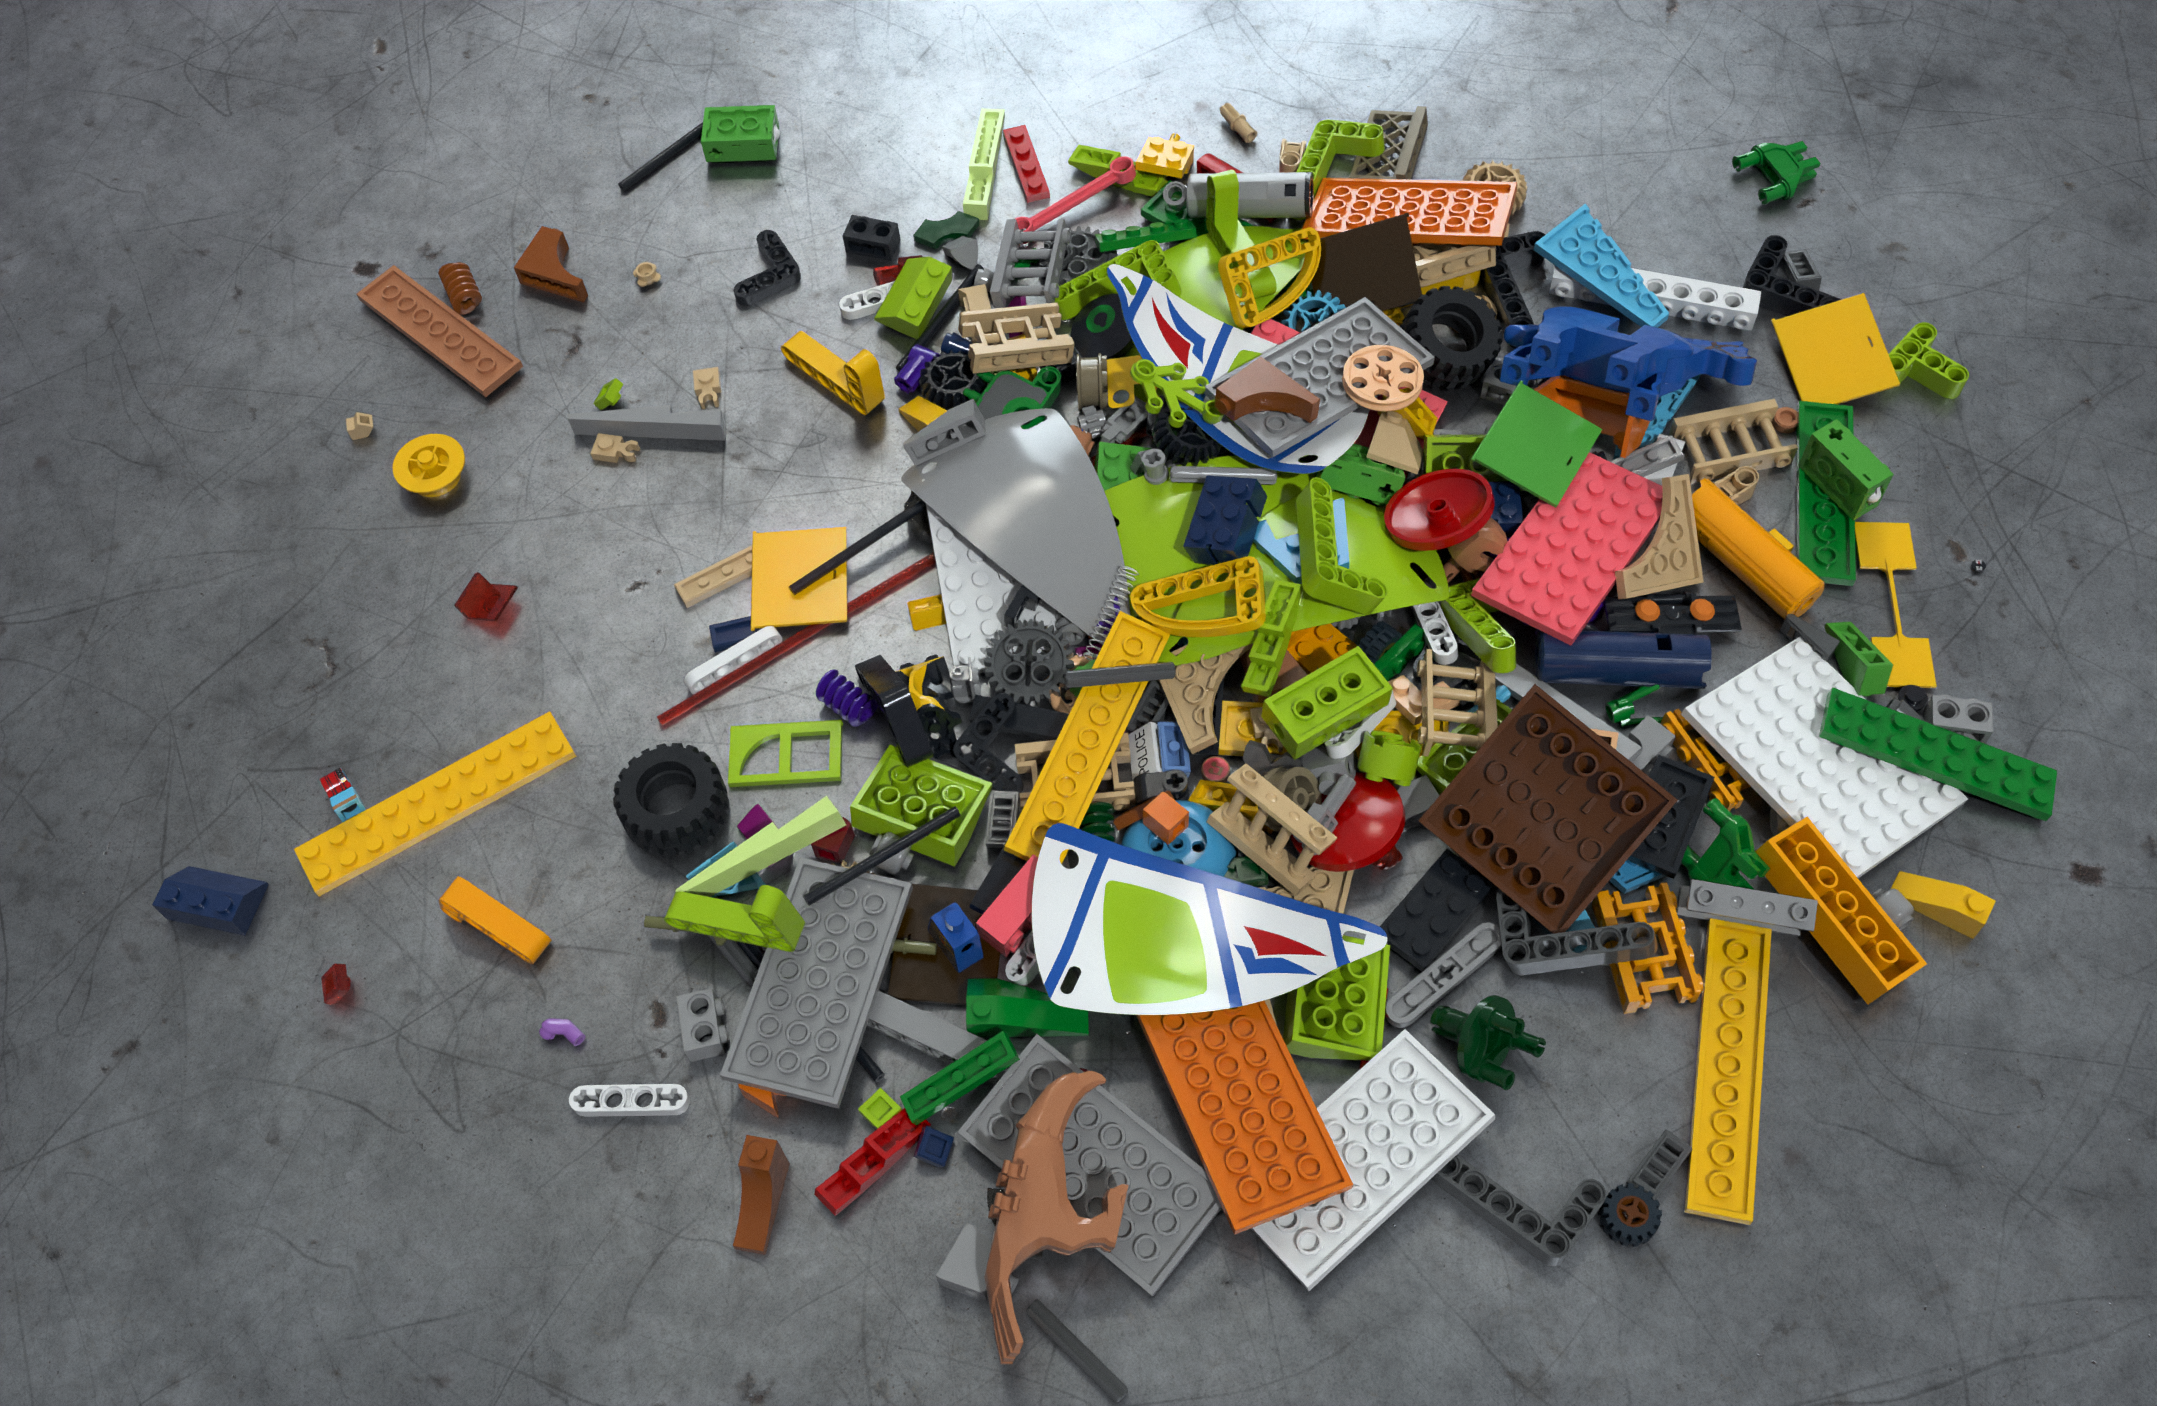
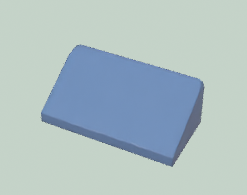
(1173, 748)

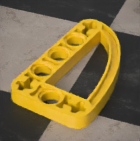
(1239, 275)
(1209, 586)

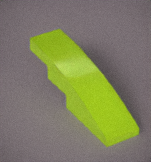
(1097, 162)
(1269, 653)

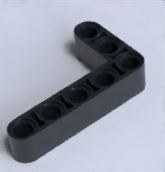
(1498, 281)
(1777, 292)
(899, 709)

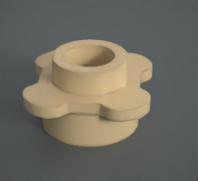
(646, 274)

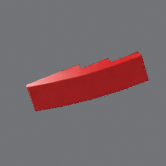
(869, 1162)

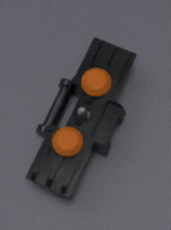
(1695, 615)

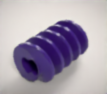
(845, 699)

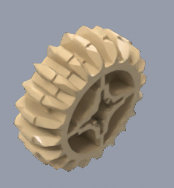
(1499, 173)

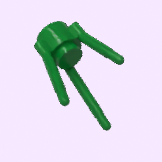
(1621, 708)

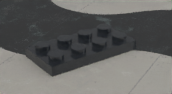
(1669, 839)
(1435, 909)

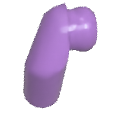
(561, 1027)

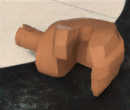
(1469, 553)

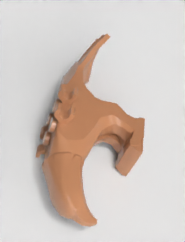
(1035, 1204)

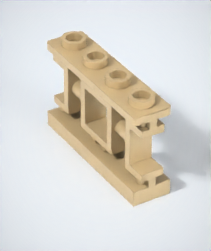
(1451, 262)
(1016, 352)
(1035, 753)

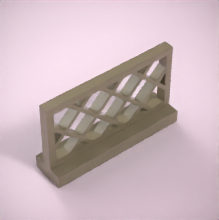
(1407, 149)

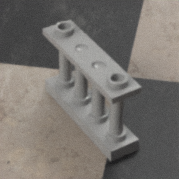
(1010, 253)
(1746, 906)

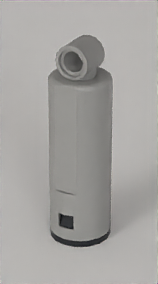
(1259, 195)

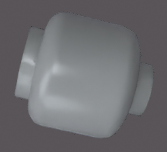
(898, 861)
(1895, 906)

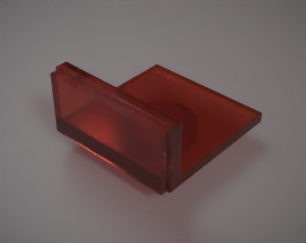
(484, 600)

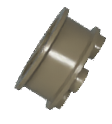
(1092, 381)
(1298, 785)

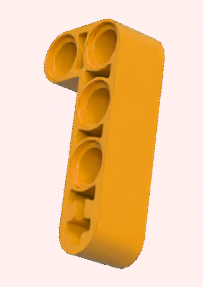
(495, 920)

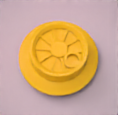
(429, 465)

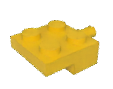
(1166, 156)

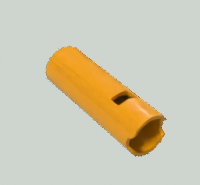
(1753, 553)

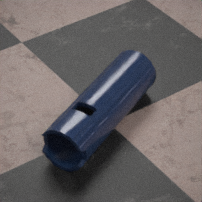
(1624, 659)

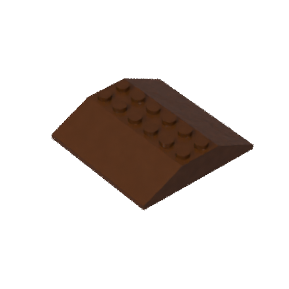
(1547, 810)

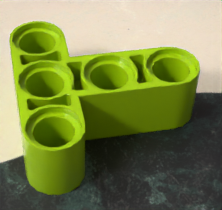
(1925, 365)

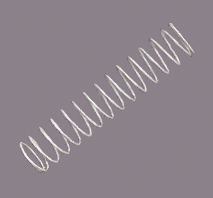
(1116, 602)

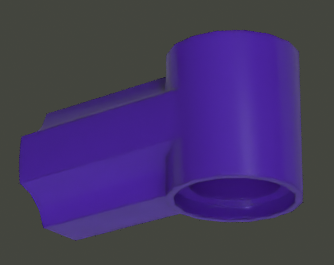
(910, 375)

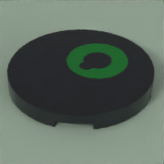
(1102, 329)

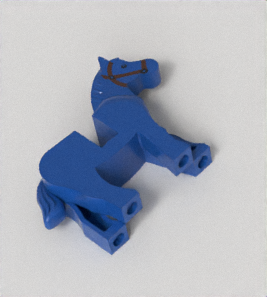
(1642, 364)

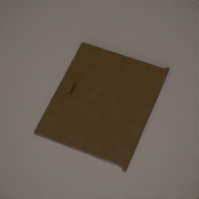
(1370, 263)
(933, 976)

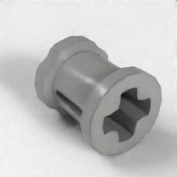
(1154, 462)

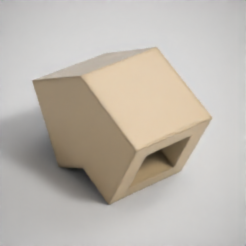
(359, 425)

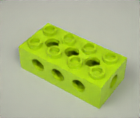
(1326, 702)

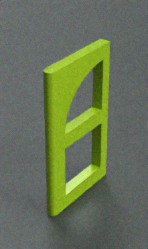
(747, 738)

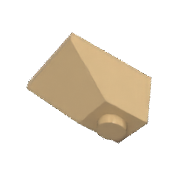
(1395, 443)

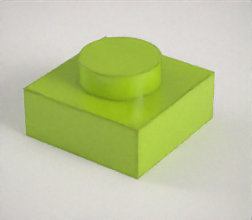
(609, 394)
(879, 1108)

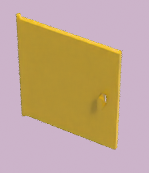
(1832, 352)
(785, 558)

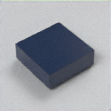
(933, 1147)

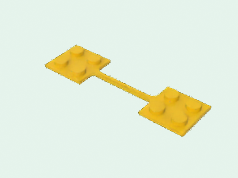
(1890, 549)

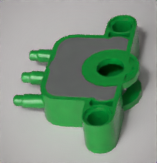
(1013, 393)

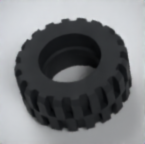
(1470, 319)
(661, 769)

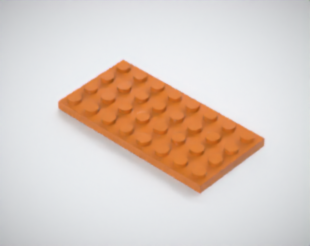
(1437, 209)
(1246, 1112)

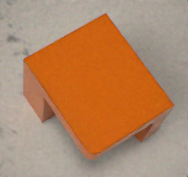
(1165, 817)

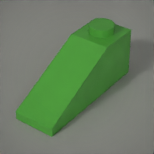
(1860, 659)

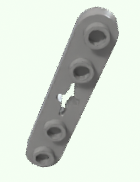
(1422, 992)

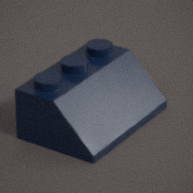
(210, 899)

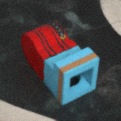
(342, 794)

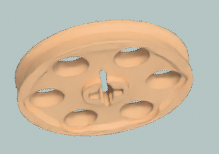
(1379, 385)

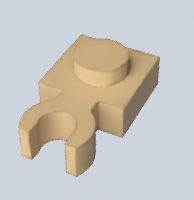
(706, 385)
(611, 447)
(1262, 730)

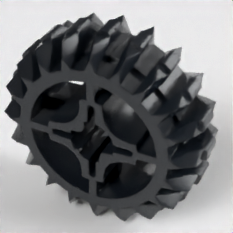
(951, 373)
(1183, 443)

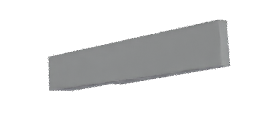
(651, 423)

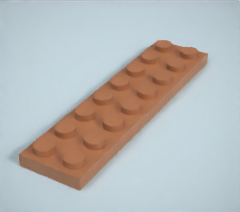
(440, 331)

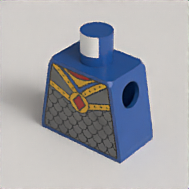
(952, 933)

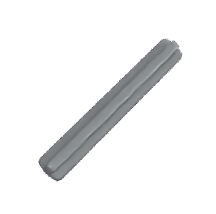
(1198, 474)

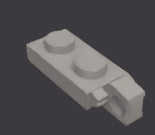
(1124, 422)

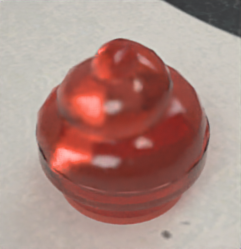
(1389, 860)

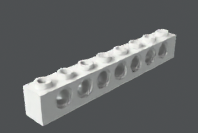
(1681, 297)

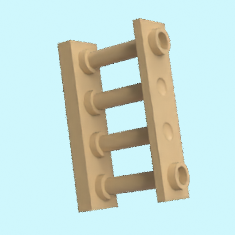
(1732, 419)
(1483, 696)
(1259, 846)

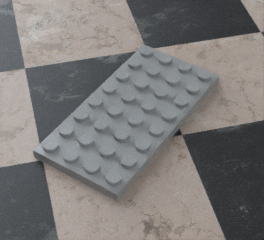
(1317, 363)
(816, 1001)
(1102, 1148)

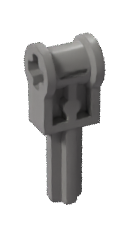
(1325, 813)

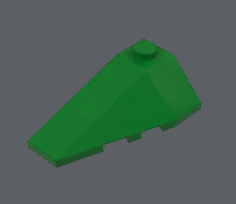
(1018, 1011)

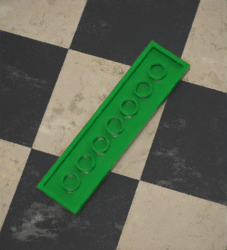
(1823, 529)
(1939, 754)

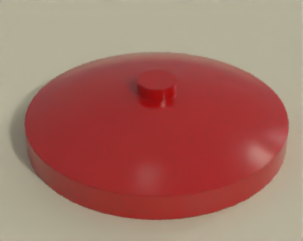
(1439, 509)
(1366, 827)

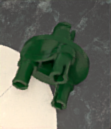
(1486, 1038)

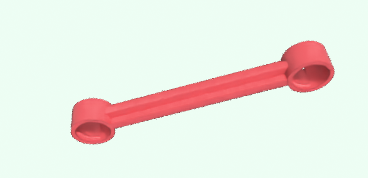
(1082, 194)

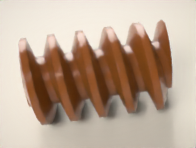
(460, 287)

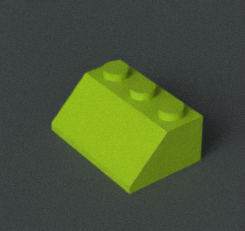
(915, 296)

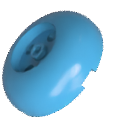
(1216, 849)

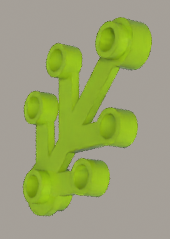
(1149, 376)

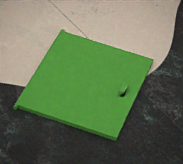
(1534, 444)

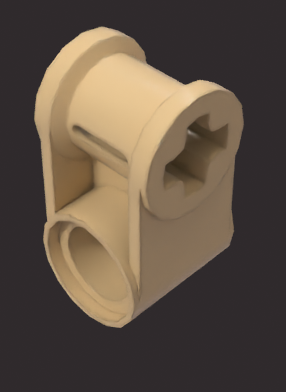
(1291, 155)
(1734, 485)

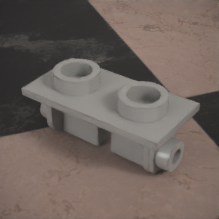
(965, 682)

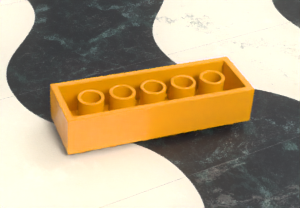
(1848, 918)

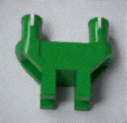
(1781, 166)
(1728, 853)

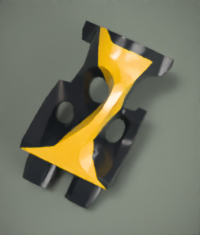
(930, 690)

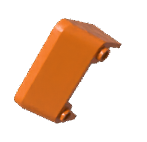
(1599, 406)

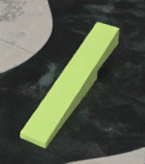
(983, 163)
(766, 849)

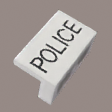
(1145, 750)

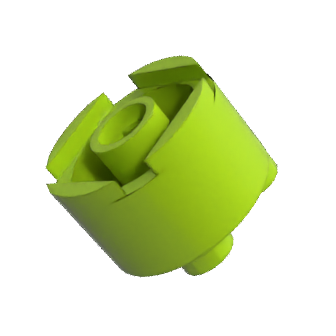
(1388, 757)

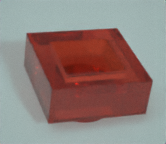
(335, 983)

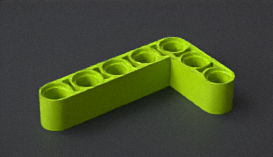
(1339, 137)
(1227, 230)
(1144, 259)
(1318, 555)
(1480, 632)
(765, 923)

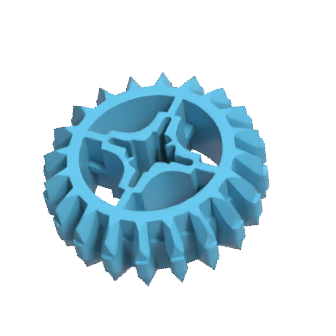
(1301, 309)

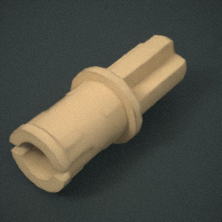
(1238, 122)

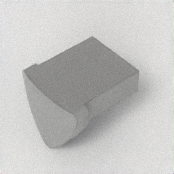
(963, 250)

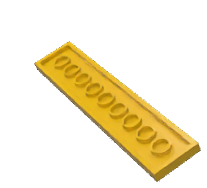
(1087, 739)
(433, 803)
(1729, 1073)

